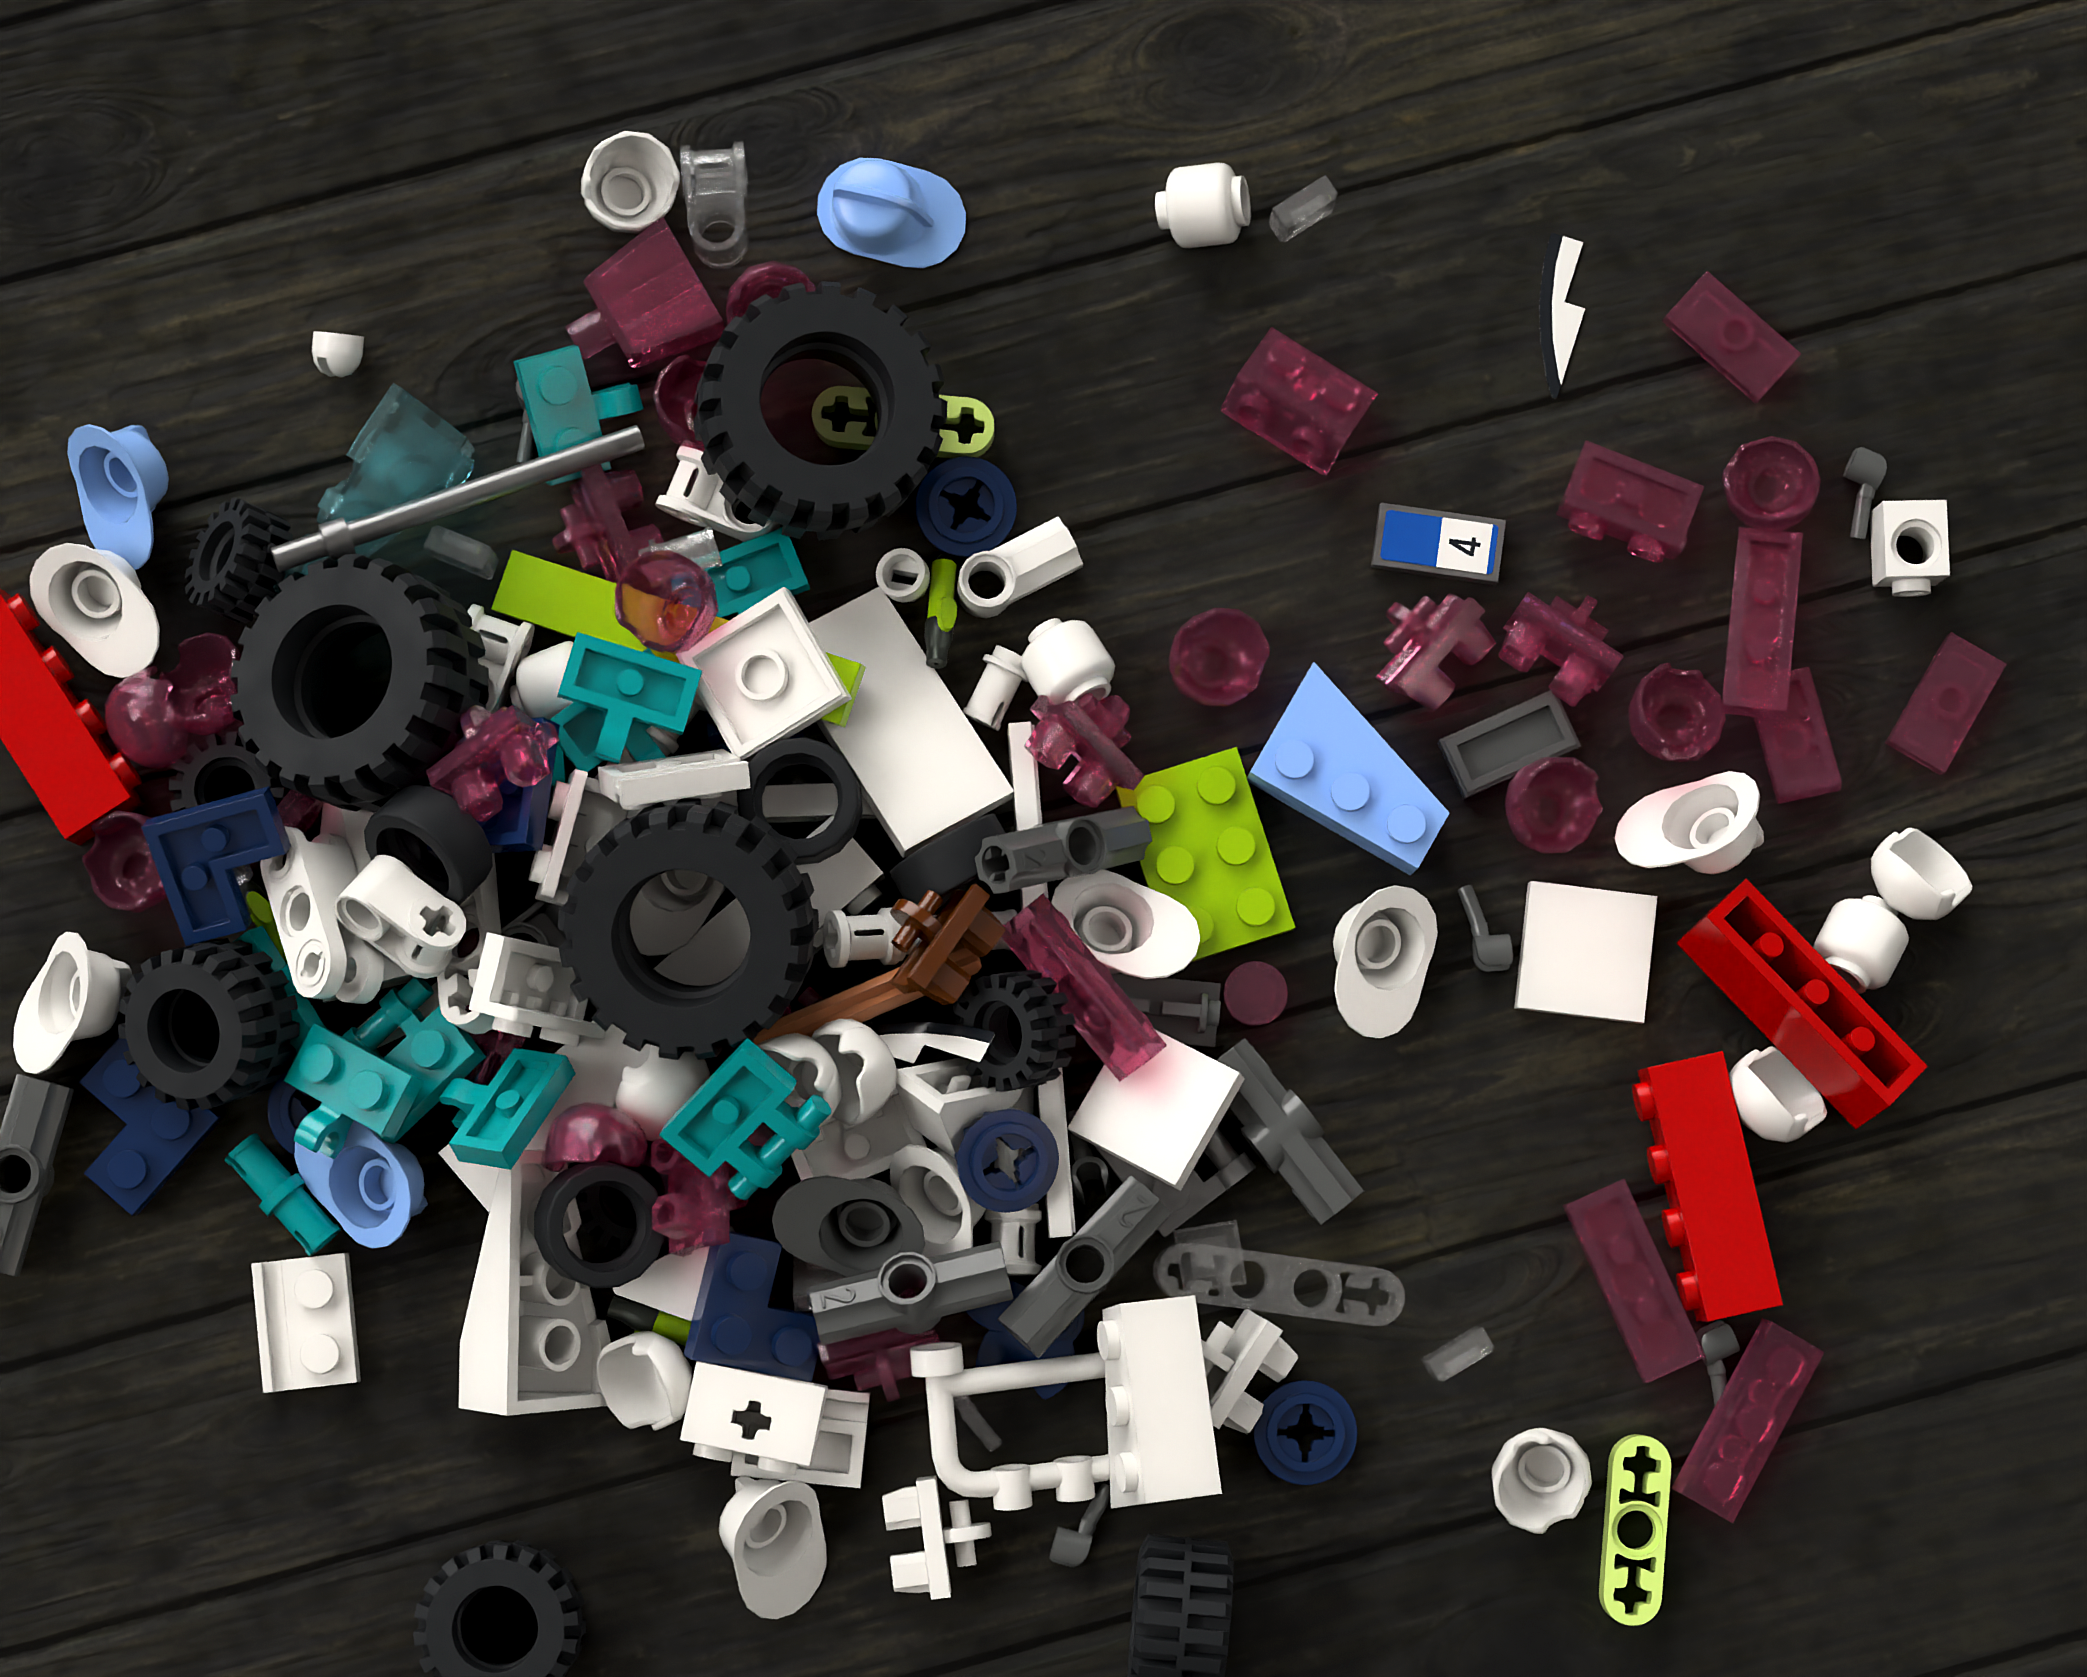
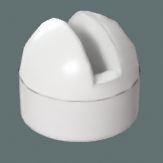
(337, 353)
(907, 564)

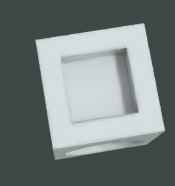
(1924, 522)

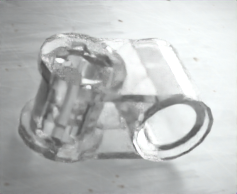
(716, 192)

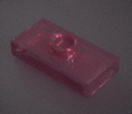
(1731, 337)
(1945, 703)
(1799, 746)

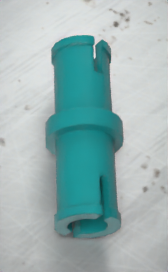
(282, 1194)

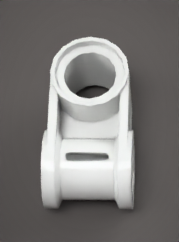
(697, 500)
(504, 649)
(398, 913)

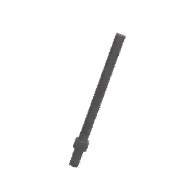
(341, 537)

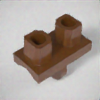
(960, 920)

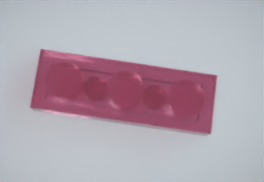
(1761, 623)
(1100, 1007)
(1634, 1281)
(1747, 1420)

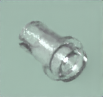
(696, 546)

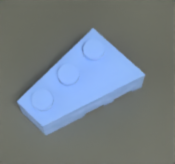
(1347, 776)

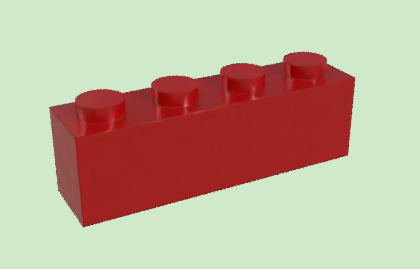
(54, 734)
(1802, 1004)
(1708, 1188)

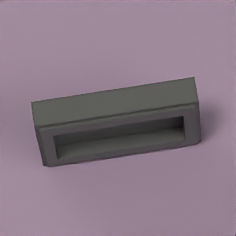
(1507, 742)

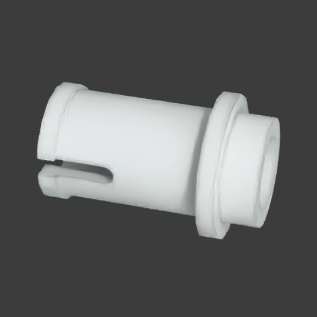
(996, 688)

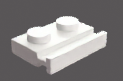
(674, 777)
(306, 1322)
(838, 1447)

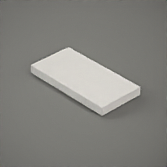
(905, 731)

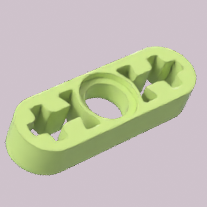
(855, 432)
(1617, 1576)

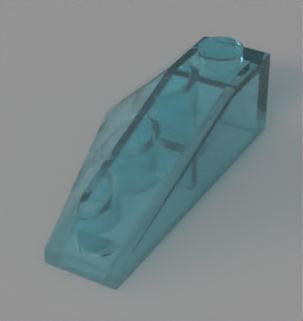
(396, 458)

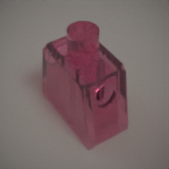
(646, 302)

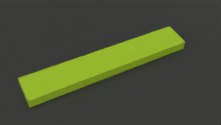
(583, 603)

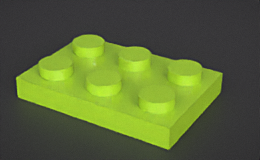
(1211, 851)

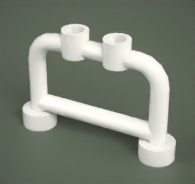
(1009, 1483)

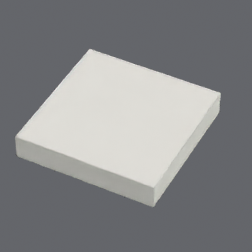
(765, 675)
(1585, 952)
(1159, 1112)

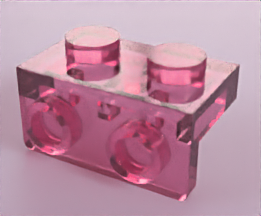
(1297, 401)
(1629, 502)

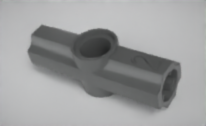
(1063, 849)
(31, 1132)
(1288, 1136)
(1114, 1236)
(872, 1299)

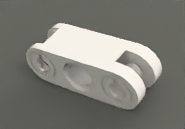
(317, 947)

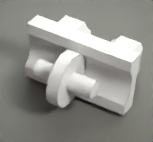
(1232, 1361)
(929, 1568)

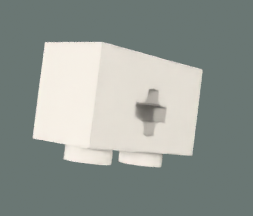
(723, 1390)

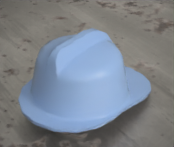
(891, 213)
(118, 487)
(367, 1187)

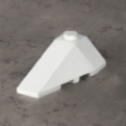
(527, 1329)

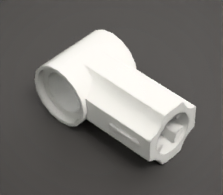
(1022, 566)

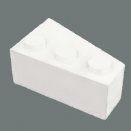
(1157, 1403)

